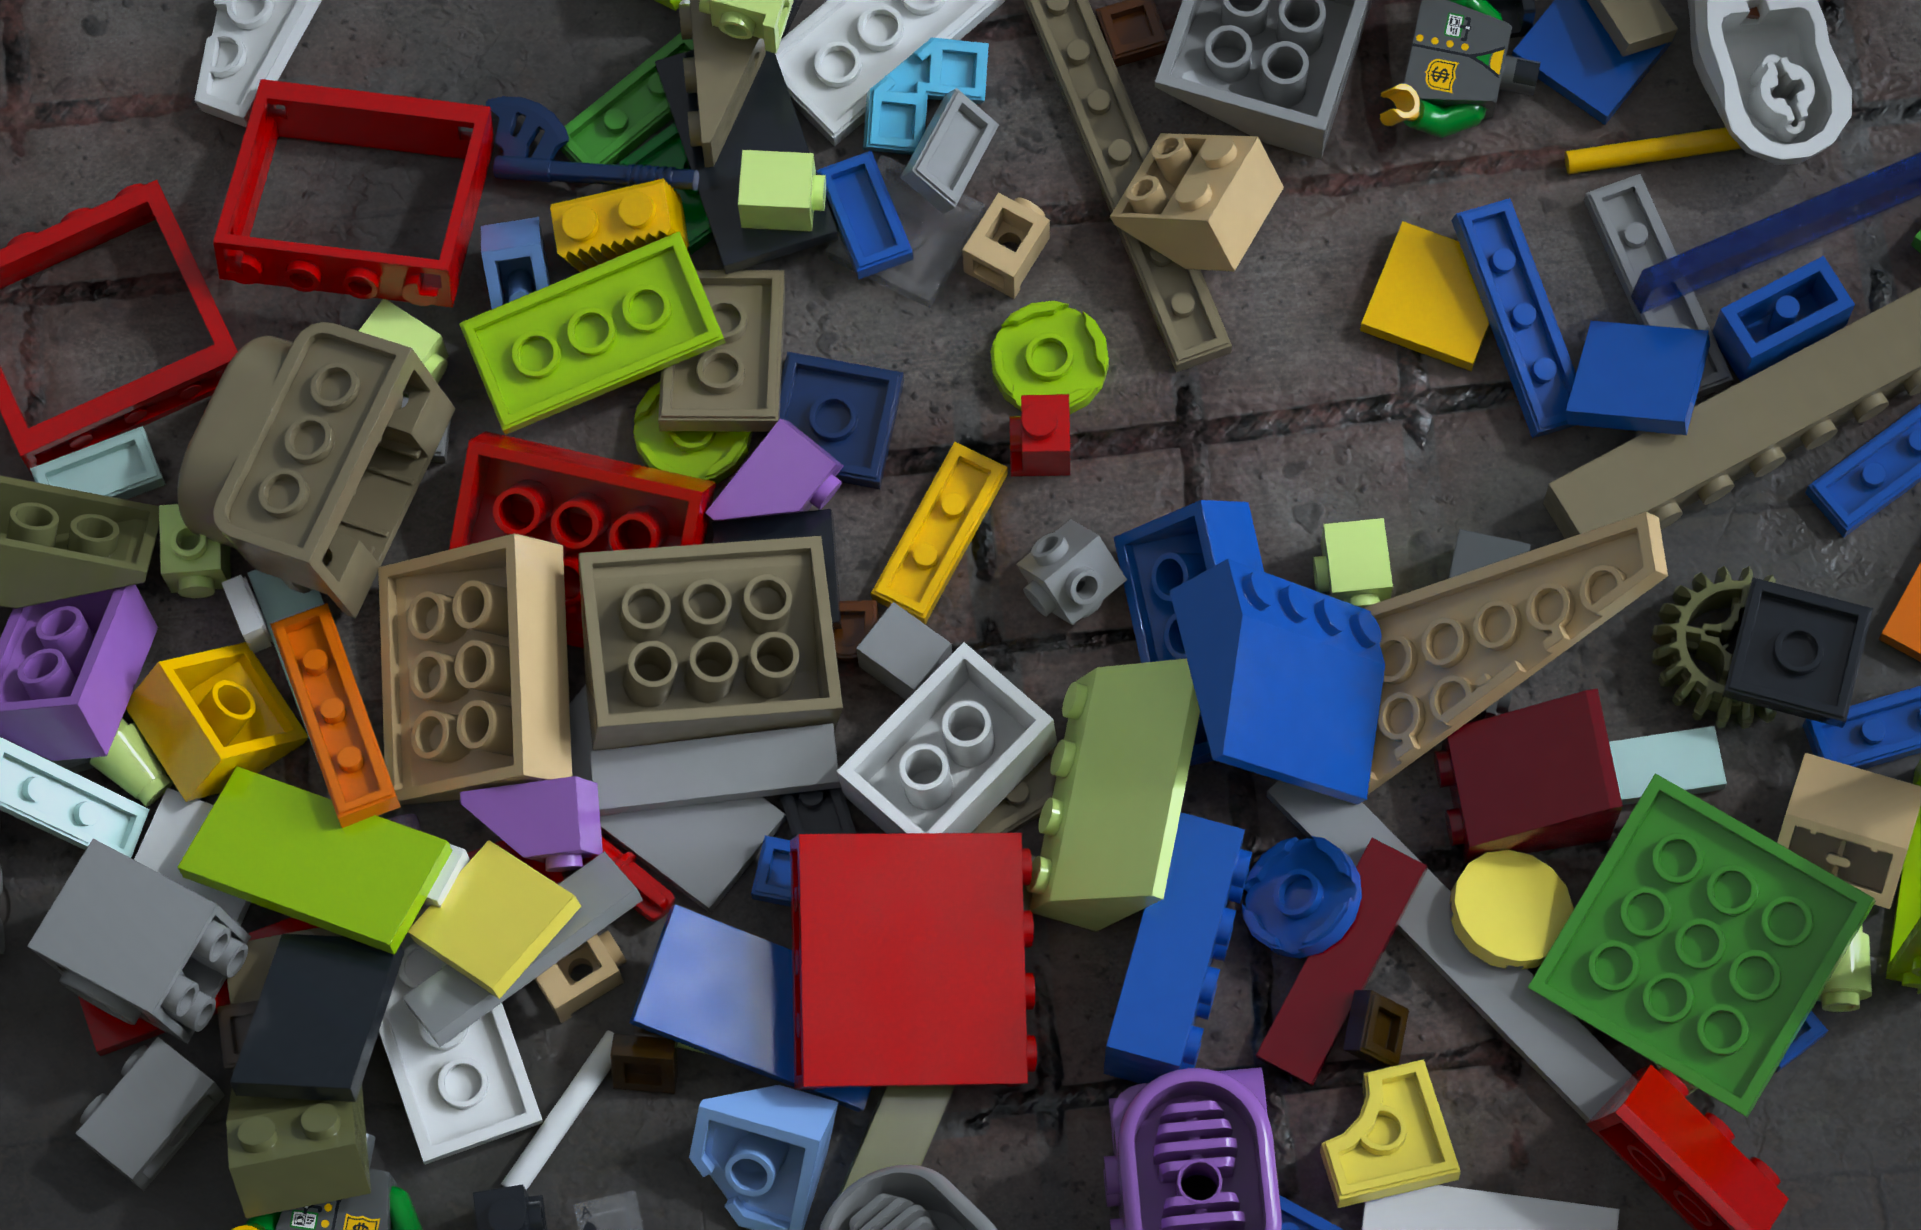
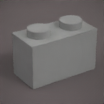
(148, 1112)

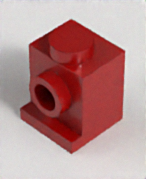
(1041, 436)

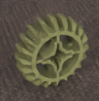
(1707, 645)

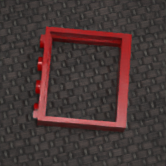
(363, 121)
(146, 397)

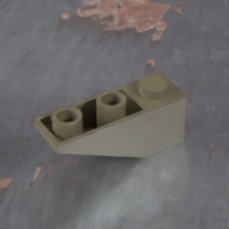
(719, 74)

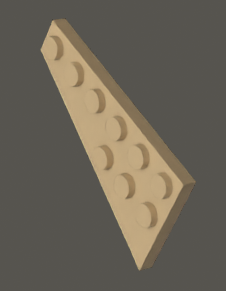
(1492, 628)

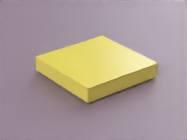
(495, 919)

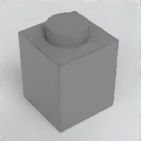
(902, 651)

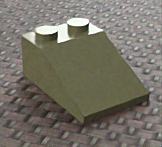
(69, 542)
(296, 1152)

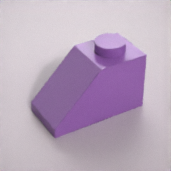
(779, 478)
(543, 819)

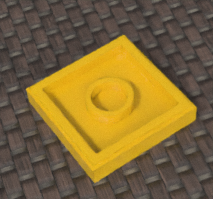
(1428, 299)

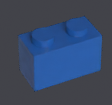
(1782, 318)

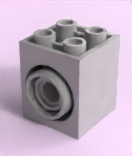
(140, 943)

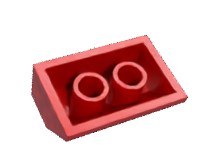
(1687, 1155)

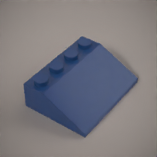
(1283, 677)

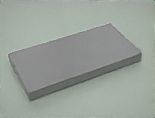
(690, 846)

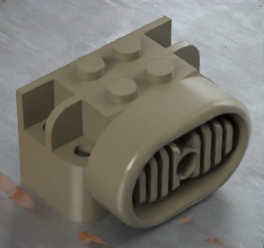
(313, 456)

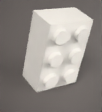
(948, 751)

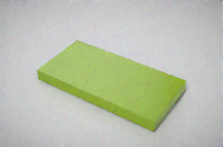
(592, 333)
(296, 859)

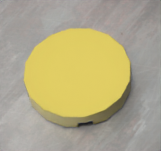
(1509, 908)

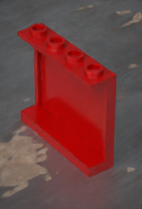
(911, 960)

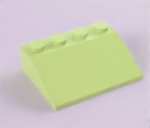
(1115, 793)

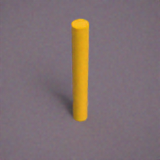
(1649, 150)

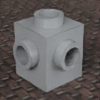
(1070, 573)

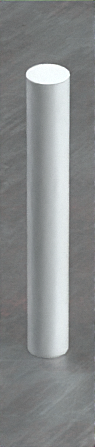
(562, 1115)

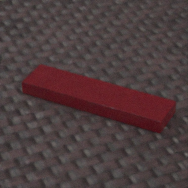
(1326, 984)

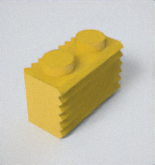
(616, 222)

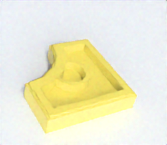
(1394, 1142)

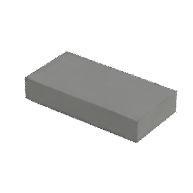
(949, 151)

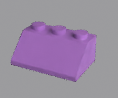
(72, 671)

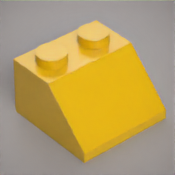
(213, 715)

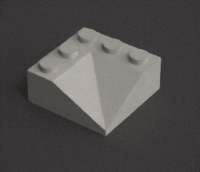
(1265, 65)

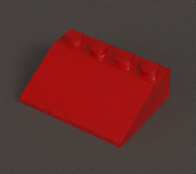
(576, 503)

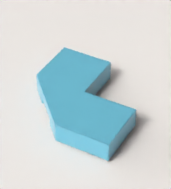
(899, 101)

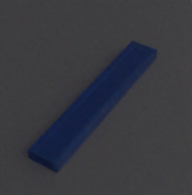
(1778, 234)

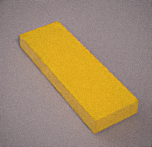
(940, 532)

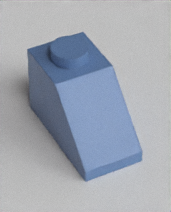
(513, 259)

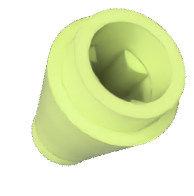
(134, 765)

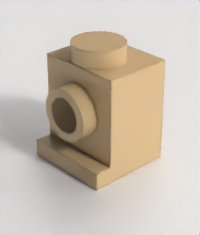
(1004, 222)
(570, 995)

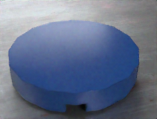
(1302, 896)

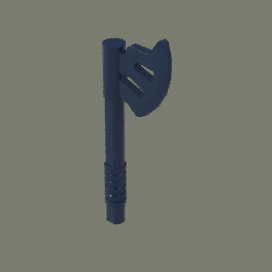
(542, 166)

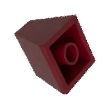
(1531, 778)

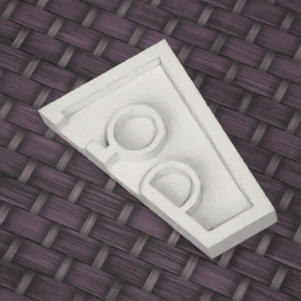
(247, 45)

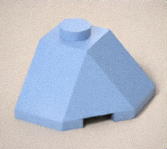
(764, 1153)

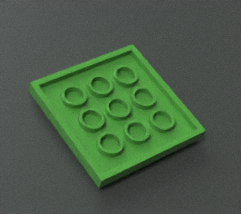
(1701, 944)

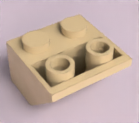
(1200, 198)
(1852, 824)

